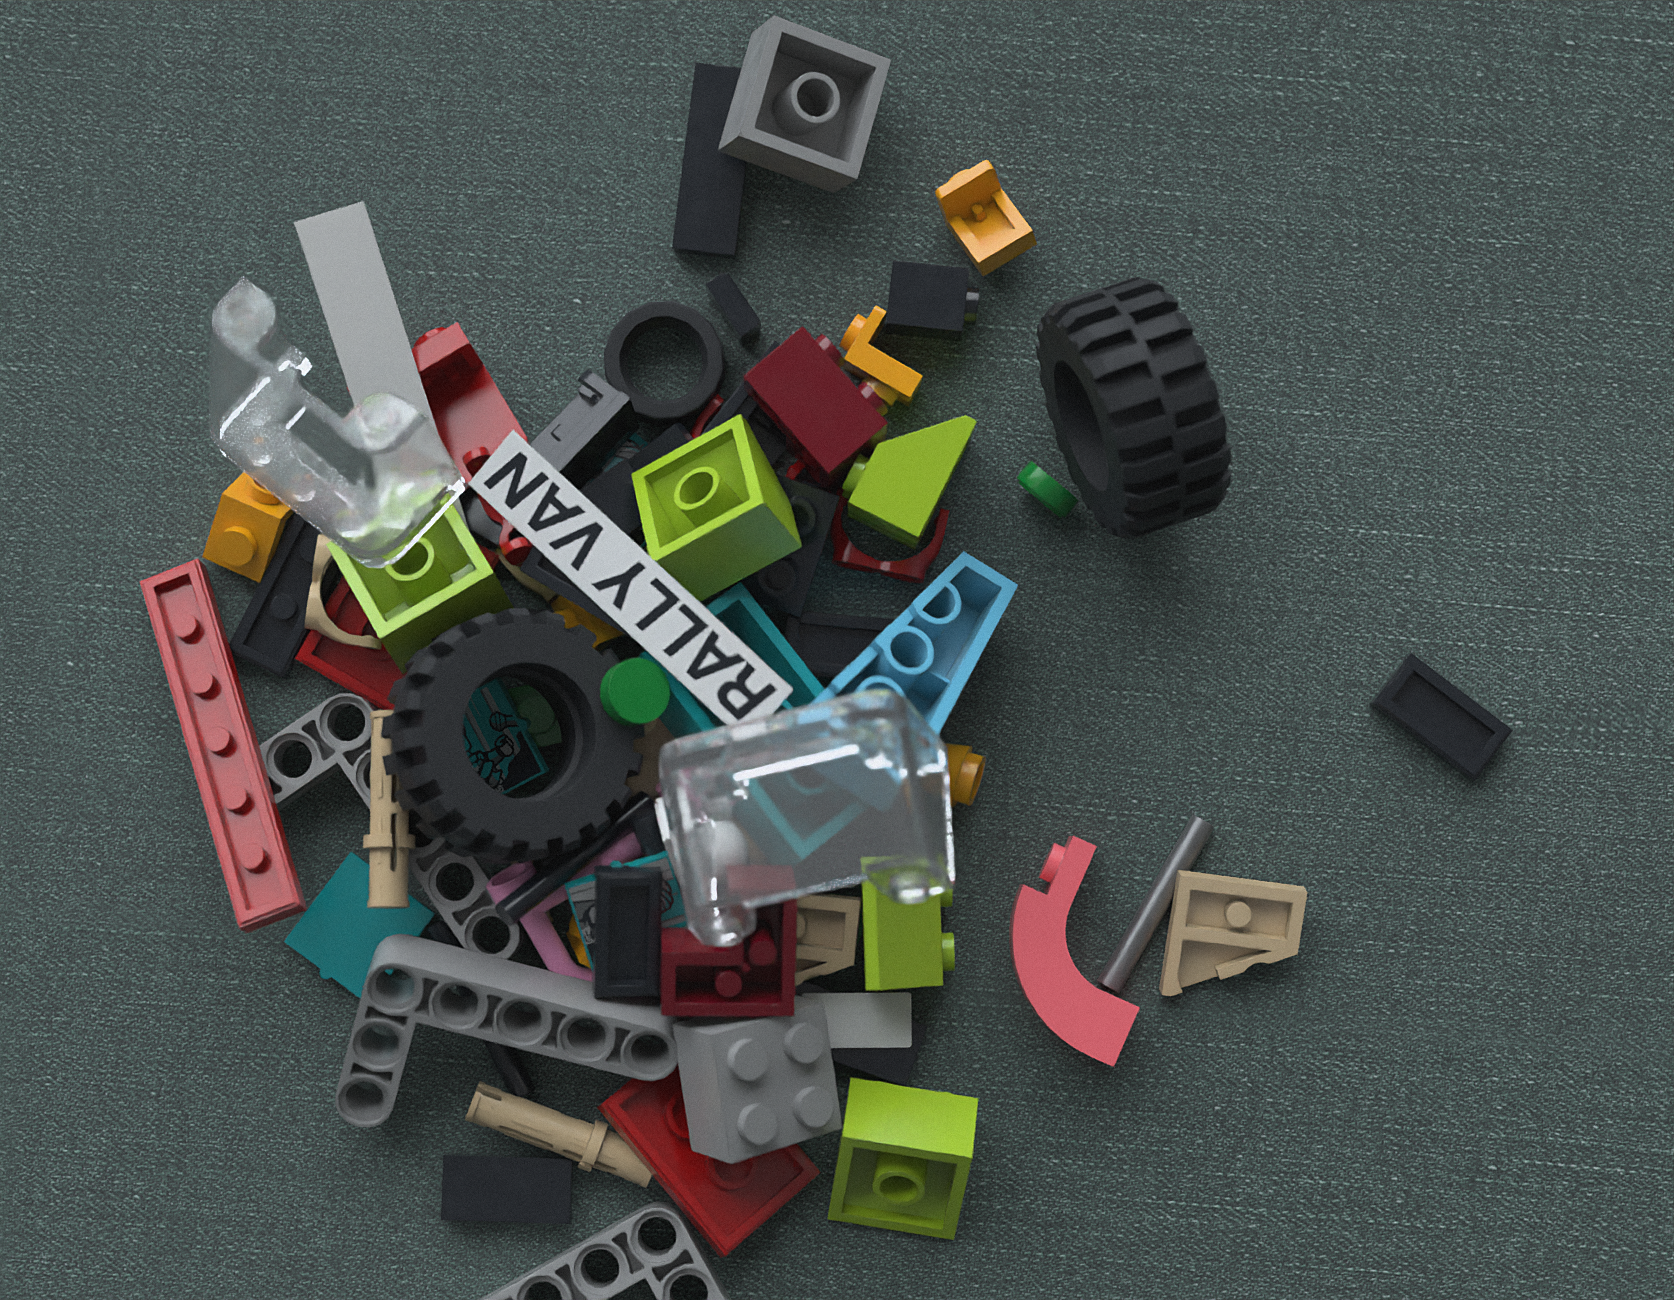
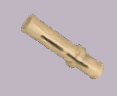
(389, 828)
(553, 1131)

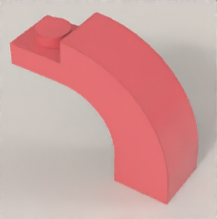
(1043, 967)

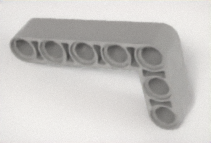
(427, 863)
(489, 1017)
(634, 1258)

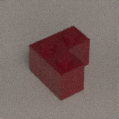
(818, 406)
(735, 979)

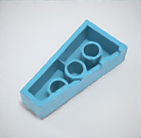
(933, 642)

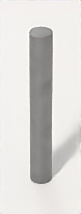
(1155, 904)

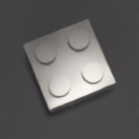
(804, 104)
(757, 1081)

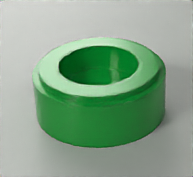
(1046, 490)
(635, 692)

